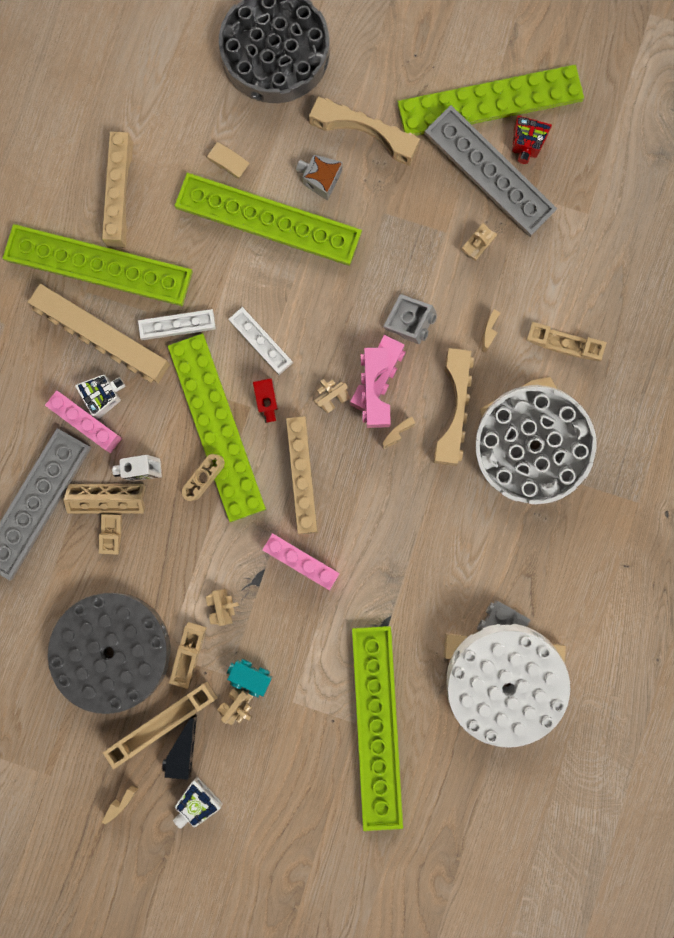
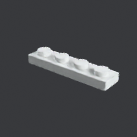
(176, 324)
(260, 341)

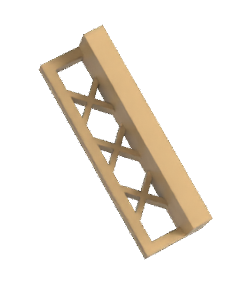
(104, 501)

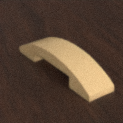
(566, 343)

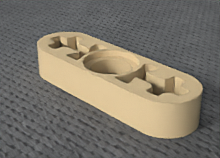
(211, 475)

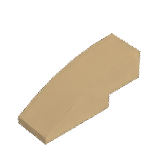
(187, 655)

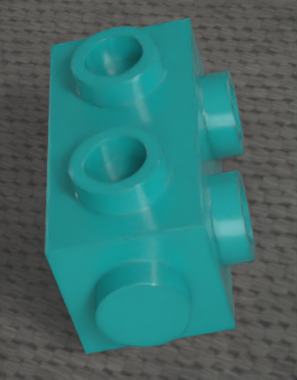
(244, 675)

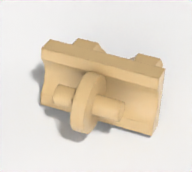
(479, 242)
(339, 391)
(223, 605)
(238, 710)

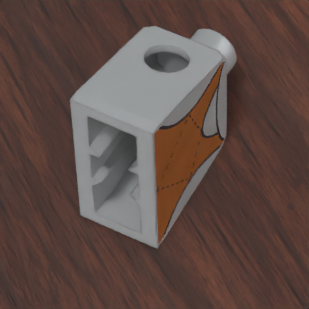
(320, 174)

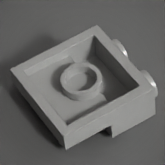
(411, 319)
(503, 615)

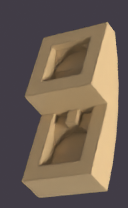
(227, 159)
(489, 334)
(394, 436)
(110, 533)
(117, 807)

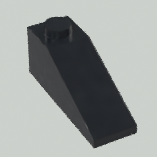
(180, 758)

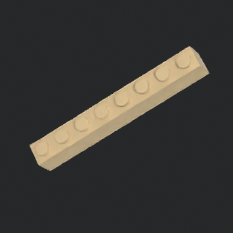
(98, 333)

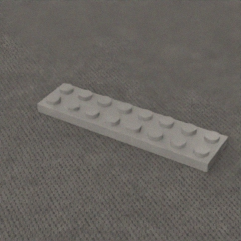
(490, 170)
(38, 499)

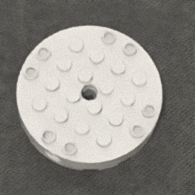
(539, 473)
(511, 713)

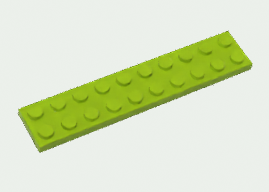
(495, 99)
(268, 219)
(97, 265)
(216, 426)
(377, 728)

